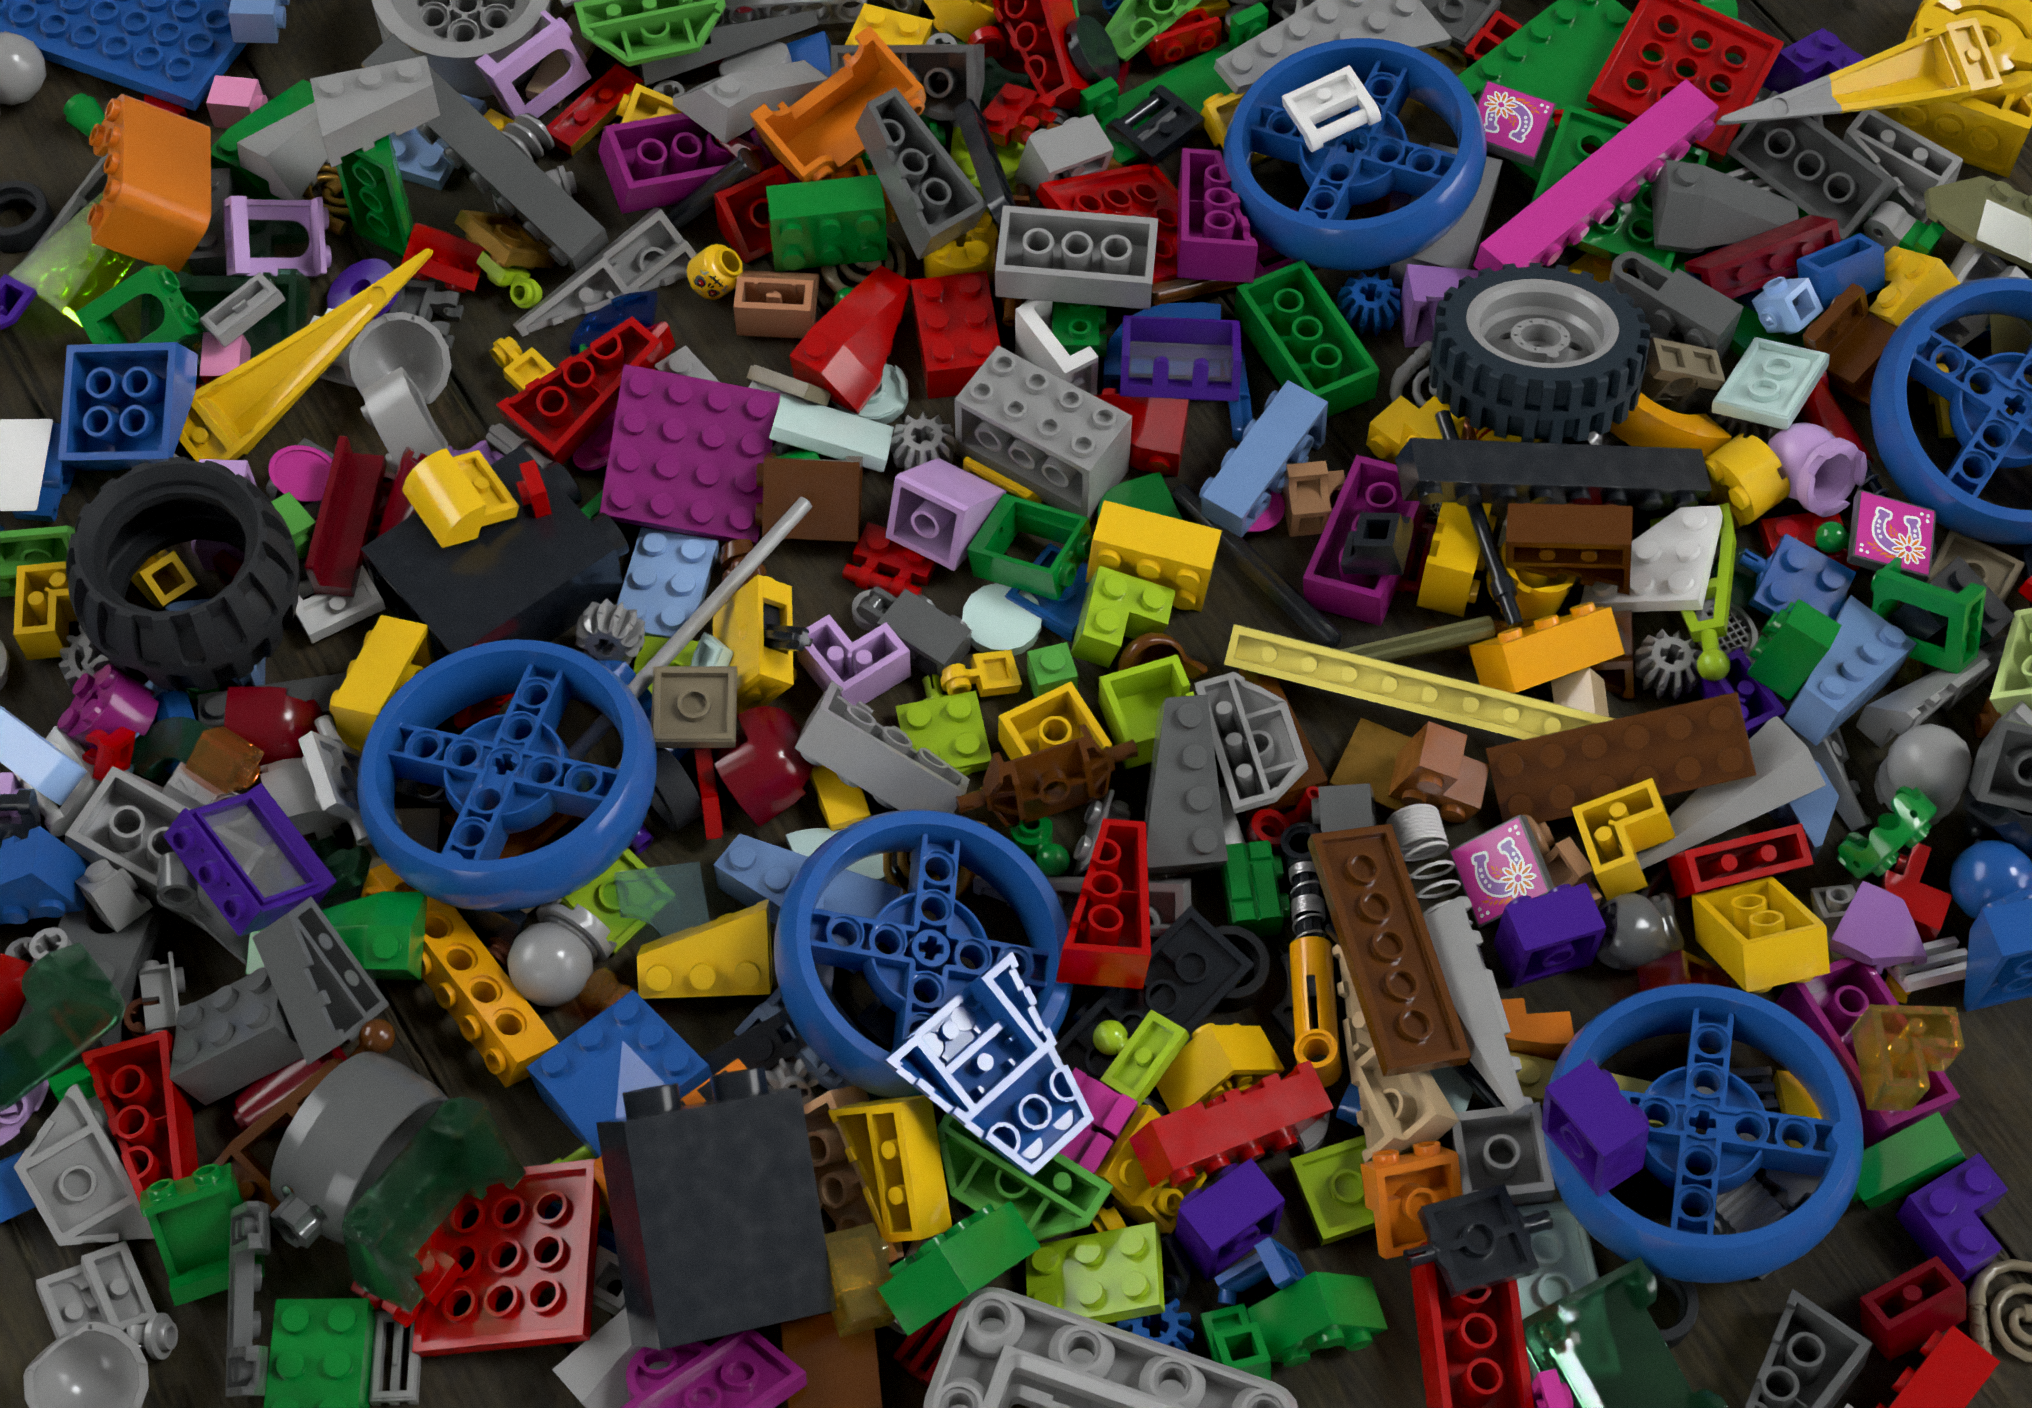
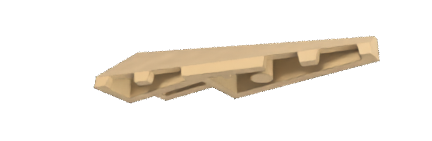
(1396, 1107)

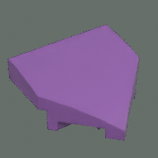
(1878, 930)

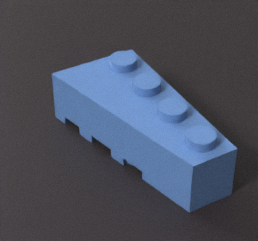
(1281, 436)
(1854, 669)
(762, 871)

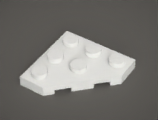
(1667, 564)

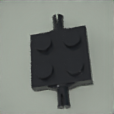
(1478, 1240)

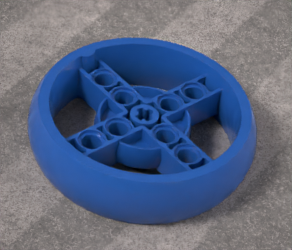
(1358, 163)
(1914, 352)
(507, 775)
(937, 844)
(1830, 1145)

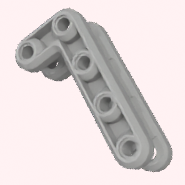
(1070, 1361)

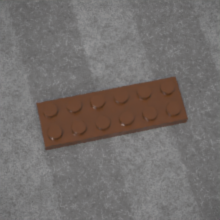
(1674, 745)
(1388, 950)

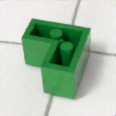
(1792, 648)
(1317, 1314)

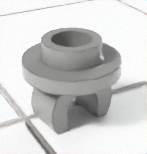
(157, 1336)

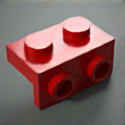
(1187, 36)
(451, 260)

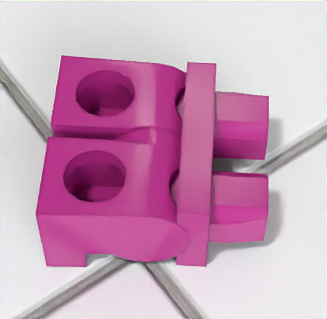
(1110, 1116)

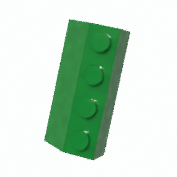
(377, 196)

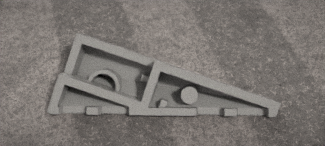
(1476, 1001)

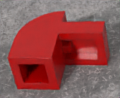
(1925, 903)

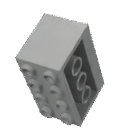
(1042, 433)

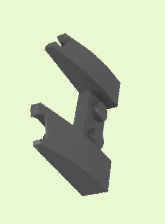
(248, 1238)

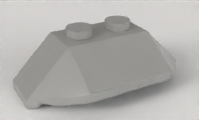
(1252, 741)

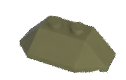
(1986, 216)

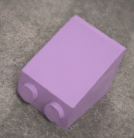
(939, 510)

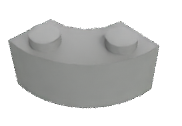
(401, 417)

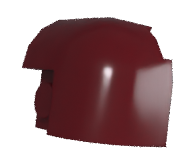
(270, 720)
(764, 767)

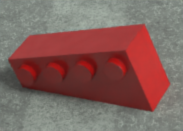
(1041, 38)
(145, 1108)

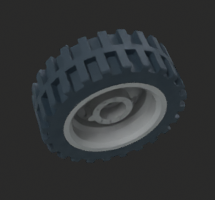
(1538, 352)

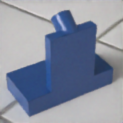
(1270, 1261)

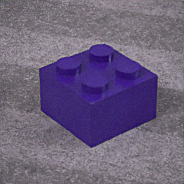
(1549, 934)
(1595, 1126)
(1228, 1218)

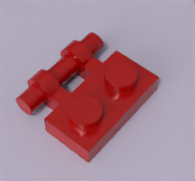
(882, 554)

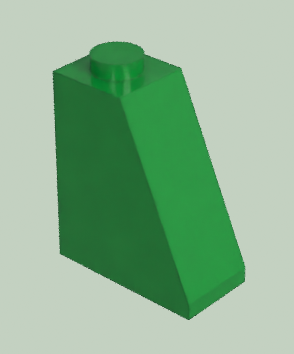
(1907, 1161)

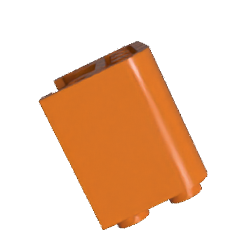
(155, 185)

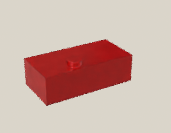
(1471, 1344)

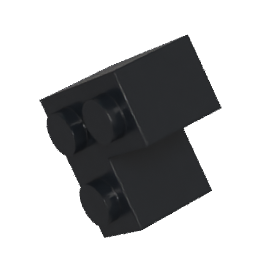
(1954, 578)

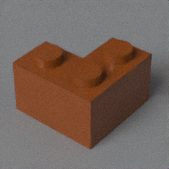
(1437, 773)

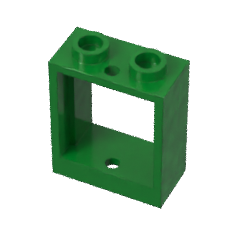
(1016, 515)

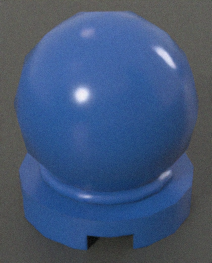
(1989, 874)

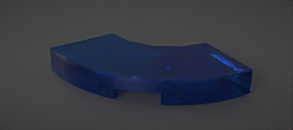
(637, 304)

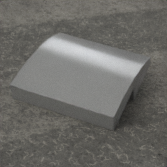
(100, 1289)

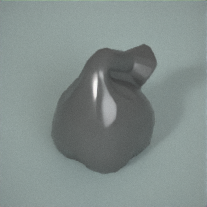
(1638, 930)

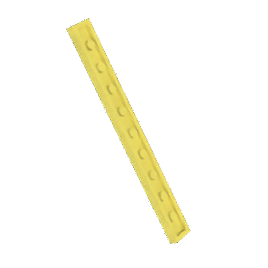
(1400, 686)

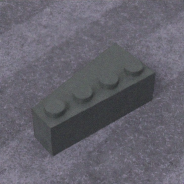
(918, 175)

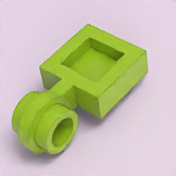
(524, 291)

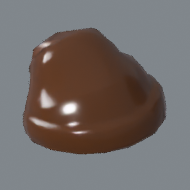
(1156, 646)

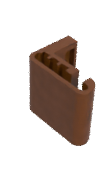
(1852, 340)

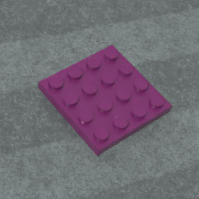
(687, 454)

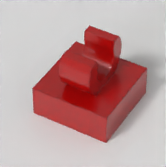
(112, 750)

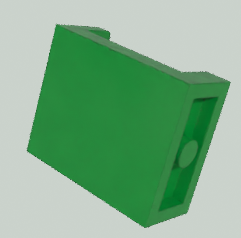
(194, 1229)

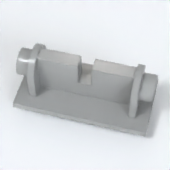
(1093, 817)
(161, 984)

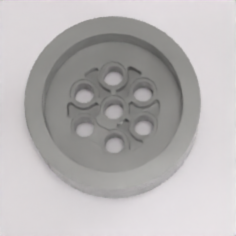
(445, 45)

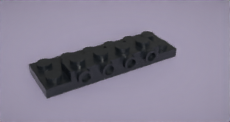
(1185, 981)

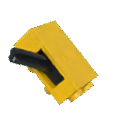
(762, 635)

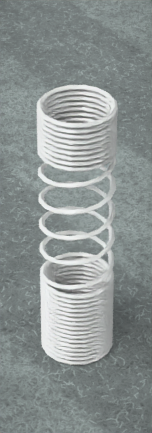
(1421, 838)

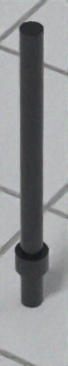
(1502, 586)

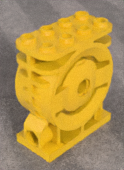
(1986, 126)

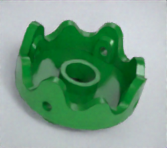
(1905, 826)

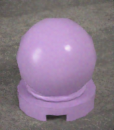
(1818, 467)

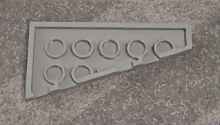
(1328, 21)

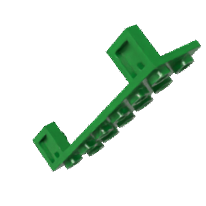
(1190, 81)

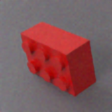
(953, 329)

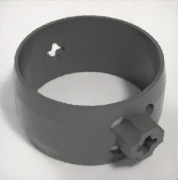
(344, 1142)

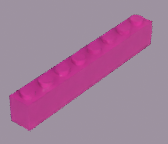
(1602, 181)

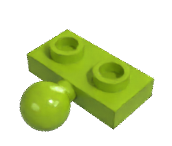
(1140, 1058)

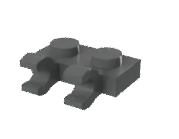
(424, 299)

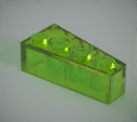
(70, 268)

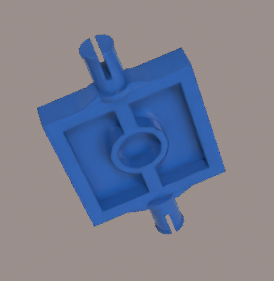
(1797, 573)

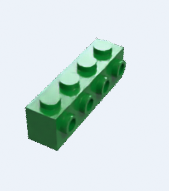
(1079, 327)

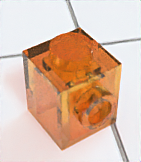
(225, 760)

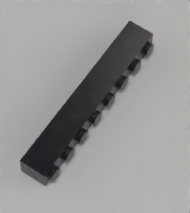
(1550, 474)

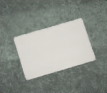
(22, 462)

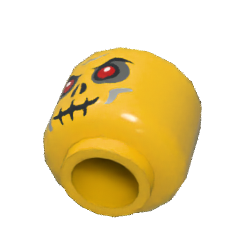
(714, 271)

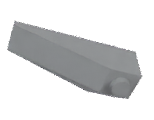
(727, 101)

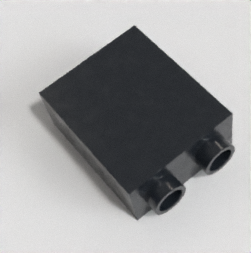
(513, 580)
(715, 1211)

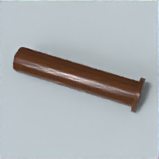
(1185, 288)

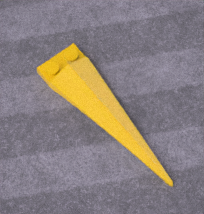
(249, 400)

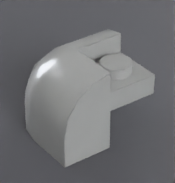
(294, 793)

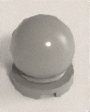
(20, 69)
(1926, 759)
(557, 955)

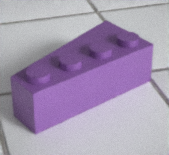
(1420, 295)

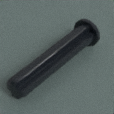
(703, 196)

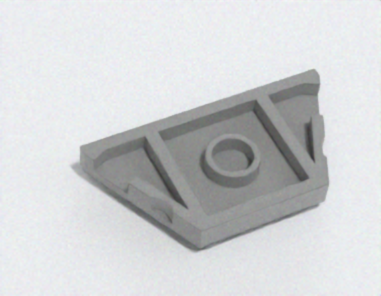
(80, 1178)

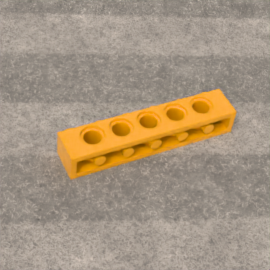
(473, 987)

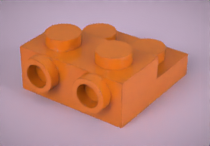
(1400, 1185)

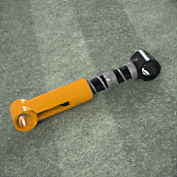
(1311, 960)

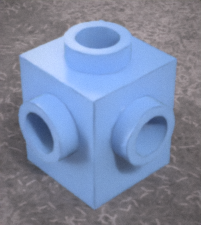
(1787, 305)

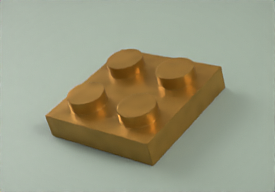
(504, 239)

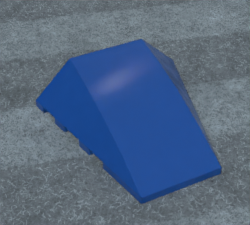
(996, 1069)

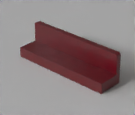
(1765, 256)
(344, 520)

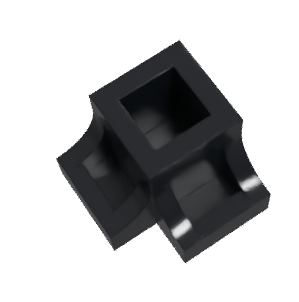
(1378, 545)

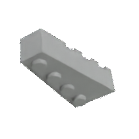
(877, 757)

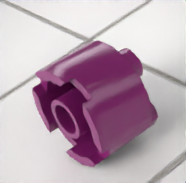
(106, 703)

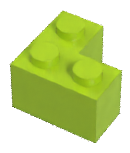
(1117, 608)

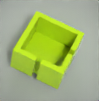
(1132, 702)

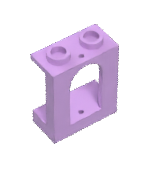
(502, 74)
(308, 213)

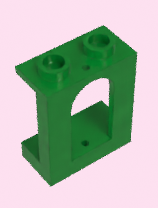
(180, 317)
(1962, 609)

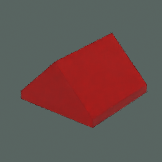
(744, 213)

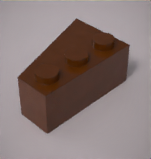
(1572, 541)

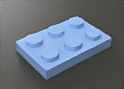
(425, 162)
(667, 579)

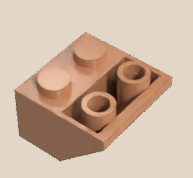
(775, 303)

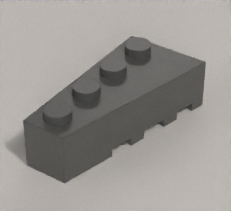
(1183, 792)
(1808, 1359)

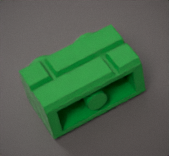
(1252, 888)

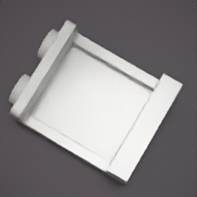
(1039, 346)

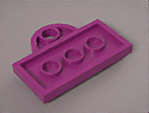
(731, 1373)

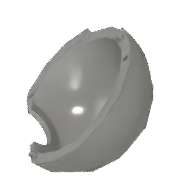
(401, 341)
(88, 1369)

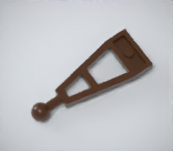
(251, 1175)

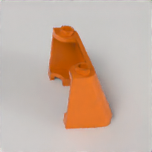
(818, 131)

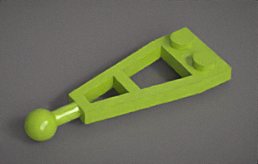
(1714, 663)

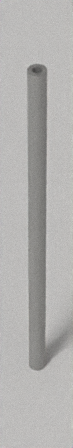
(698, 620)

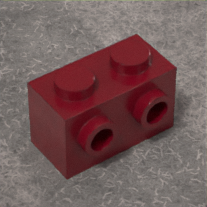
(1912, 1308)

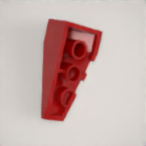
(852, 341)
(1156, 430)

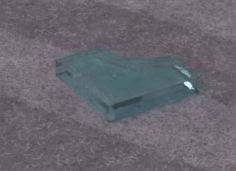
(663, 896)

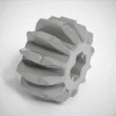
(922, 441)
(610, 632)
(1667, 664)

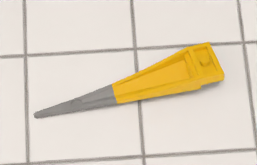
(1924, 70)

